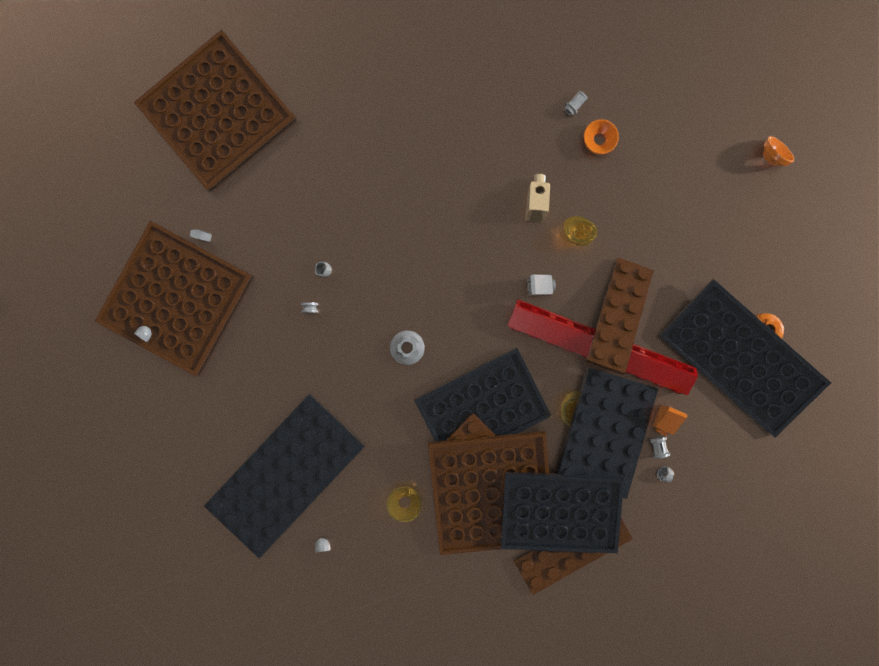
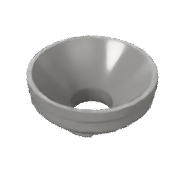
(412, 357)

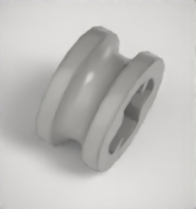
(309, 307)

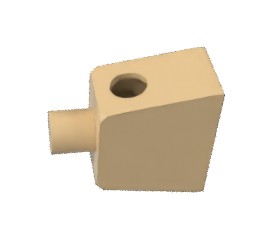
(538, 199)

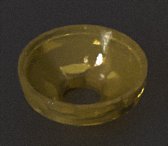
(404, 514)

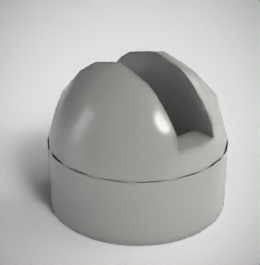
(323, 269)
(144, 333)
(661, 472)
(322, 545)

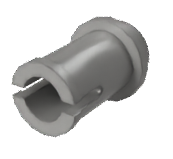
(576, 102)

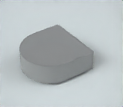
(202, 235)

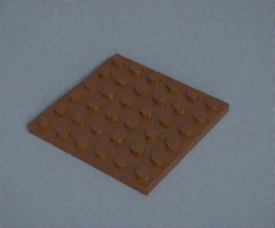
(214, 110)
(175, 293)
(470, 485)

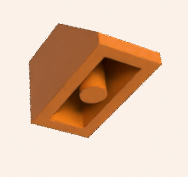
(668, 420)

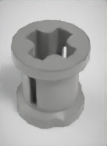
(659, 447)

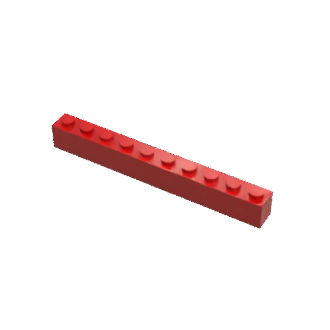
(578, 338)

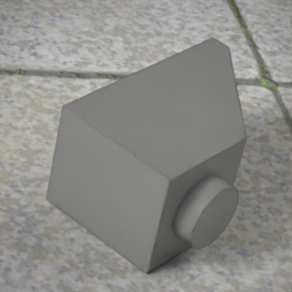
(540, 285)

